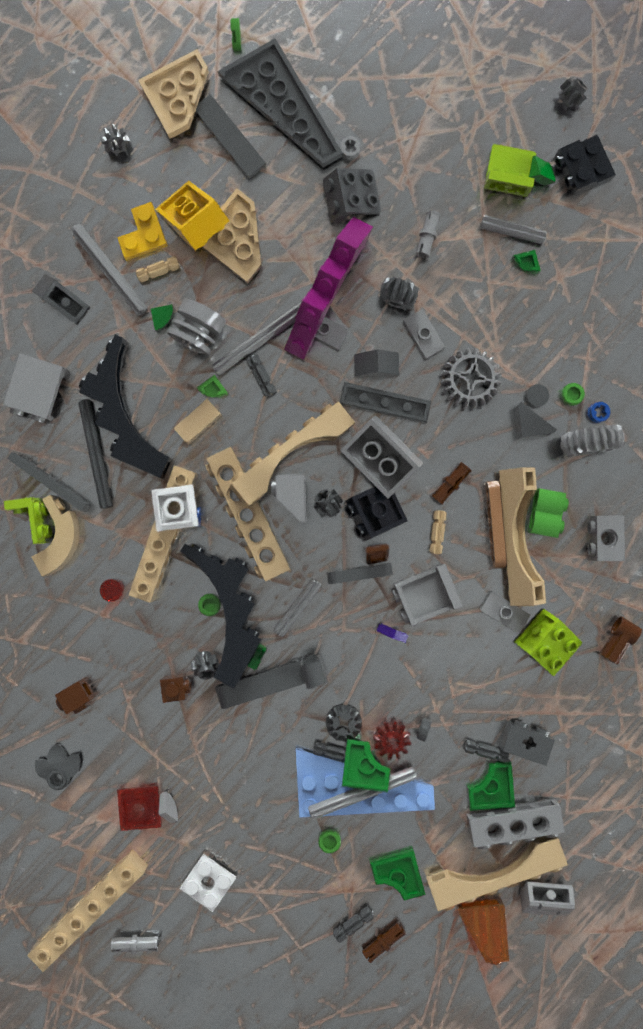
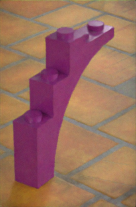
(326, 285)

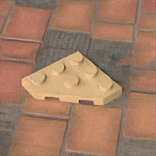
(176, 91)
(238, 241)

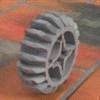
(475, 360)
(592, 440)

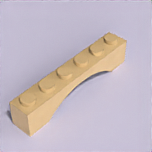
(327, 427)
(524, 581)
(455, 888)

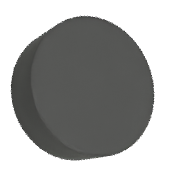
(537, 395)
(424, 729)

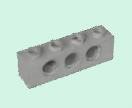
(525, 813)

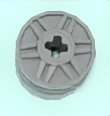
(196, 326)

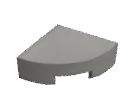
(168, 808)

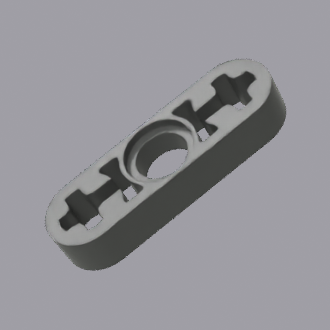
(359, 573)

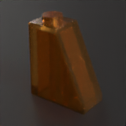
(487, 926)

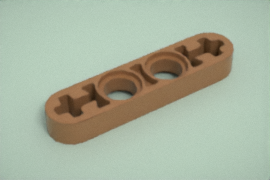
(495, 524)

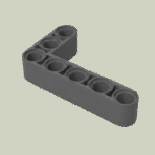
(306, 671)

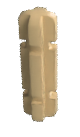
(157, 269)
(438, 530)

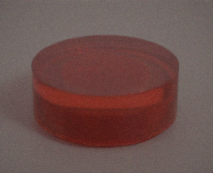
(111, 590)

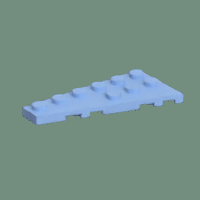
(322, 779)

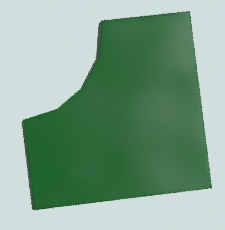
(362, 770)
(494, 789)
(400, 872)

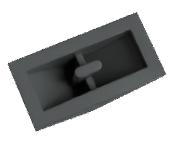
(376, 363)
(530, 424)

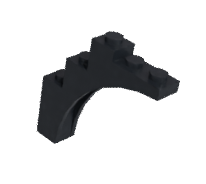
(106, 389)
(227, 580)

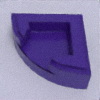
(392, 633)

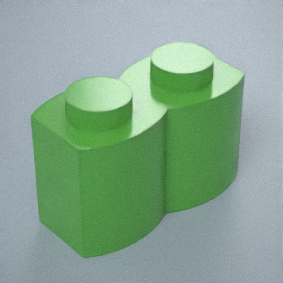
(547, 513)

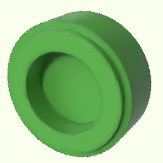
(572, 394)
(209, 604)
(329, 840)

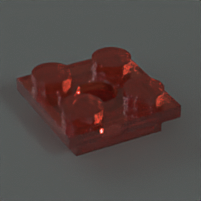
(148, 798)

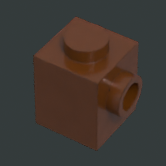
(175, 687)
(74, 697)

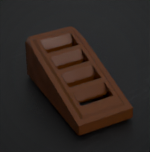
(376, 553)

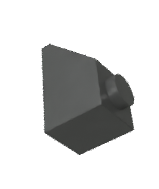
(60, 298)

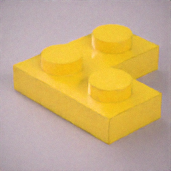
(147, 237)

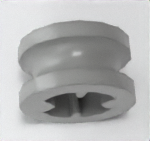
(350, 155)

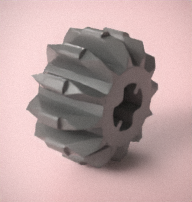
(398, 293)

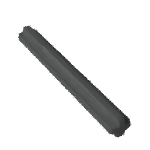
(95, 454)

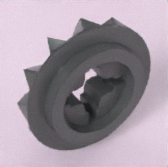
(345, 712)

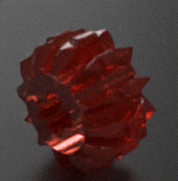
(386, 747)

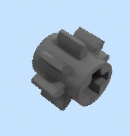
(573, 92)
(114, 140)
(328, 503)
(205, 665)

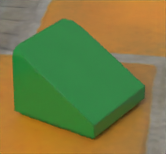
(541, 171)

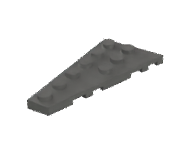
(276, 91)

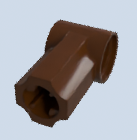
(622, 636)

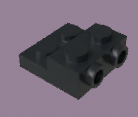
(584, 164)
(374, 513)

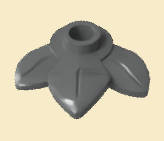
(57, 763)

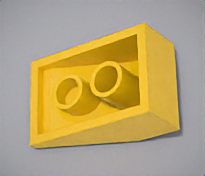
(193, 215)

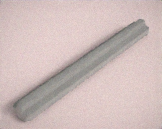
(109, 269)
(256, 341)
(357, 795)

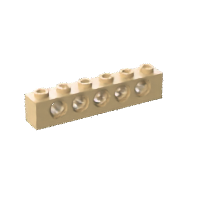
(228, 460)
(159, 545)
(87, 910)

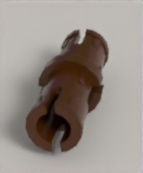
(451, 483)
(384, 942)

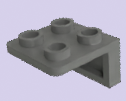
(351, 193)

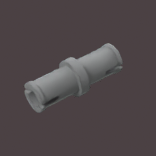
(428, 234)
(134, 944)

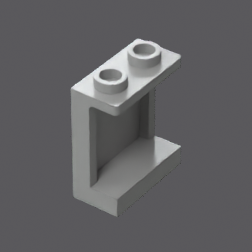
(34, 387)
(426, 595)

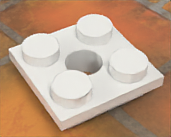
(188, 513)
(207, 895)

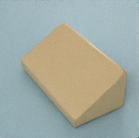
(197, 421)

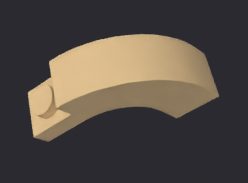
(65, 539)

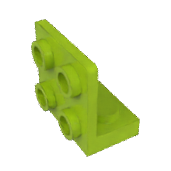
(509, 170)
(38, 513)
(549, 642)

